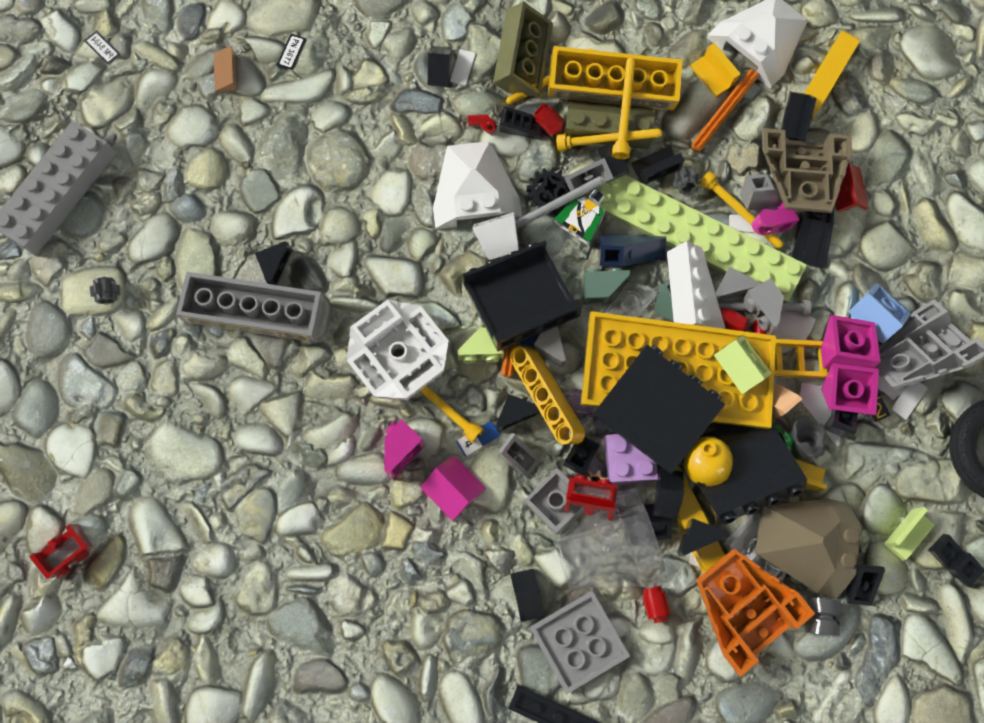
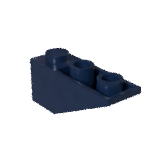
(629, 249)

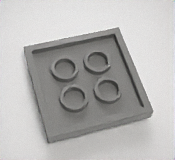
(579, 642)

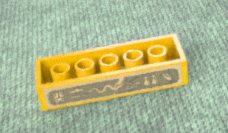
(601, 77)

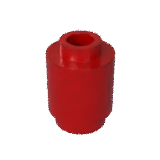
(549, 119)
(734, 320)
(656, 604)

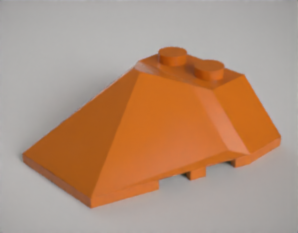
(748, 608)

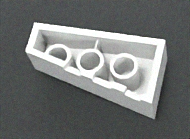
(692, 287)

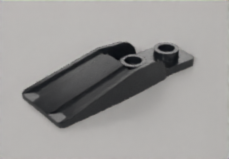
(813, 238)

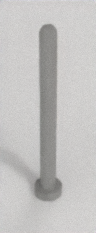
(587, 187)
(804, 307)

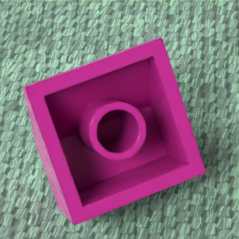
(850, 343)
(400, 447)

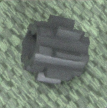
(687, 180)
(104, 290)

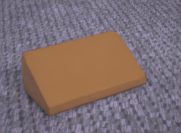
(225, 70)

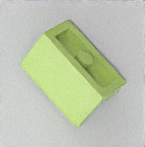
(742, 364)
(909, 533)

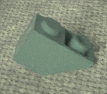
(603, 285)

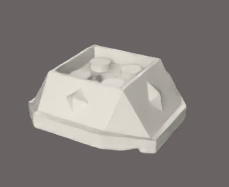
(391, 328)

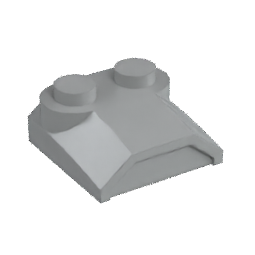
(549, 500)

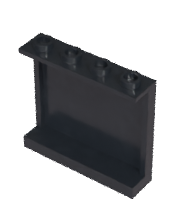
(520, 296)
(659, 408)
(759, 476)

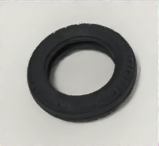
(963, 448)

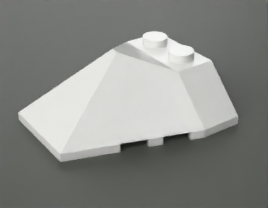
(764, 35)
(473, 186)

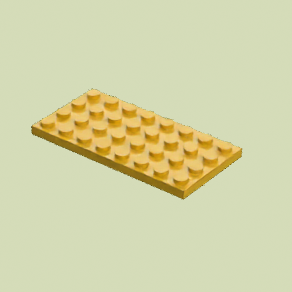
(618, 340)

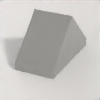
(589, 173)
(734, 285)
(550, 346)
(518, 455)

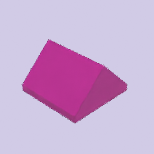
(851, 389)
(452, 487)

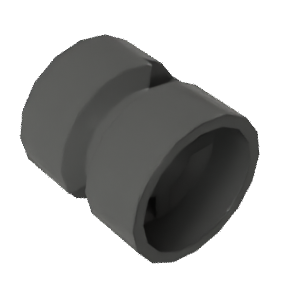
(825, 616)

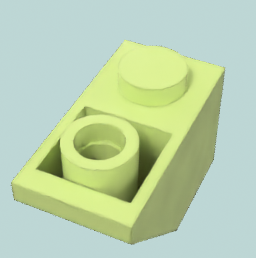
(479, 347)

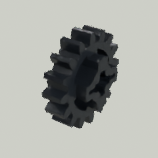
(542, 196)

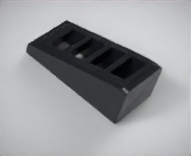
(512, 128)

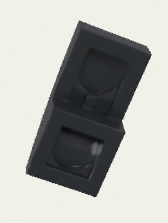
(956, 561)

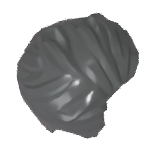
(808, 438)

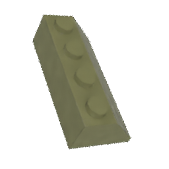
(523, 50)
(600, 118)

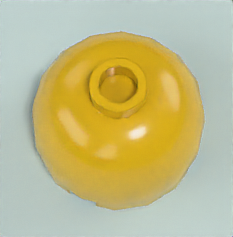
(708, 461)

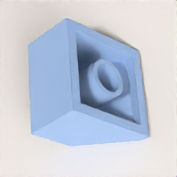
(882, 309)

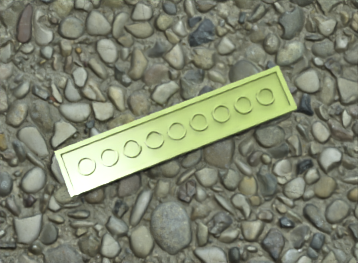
(722, 245)

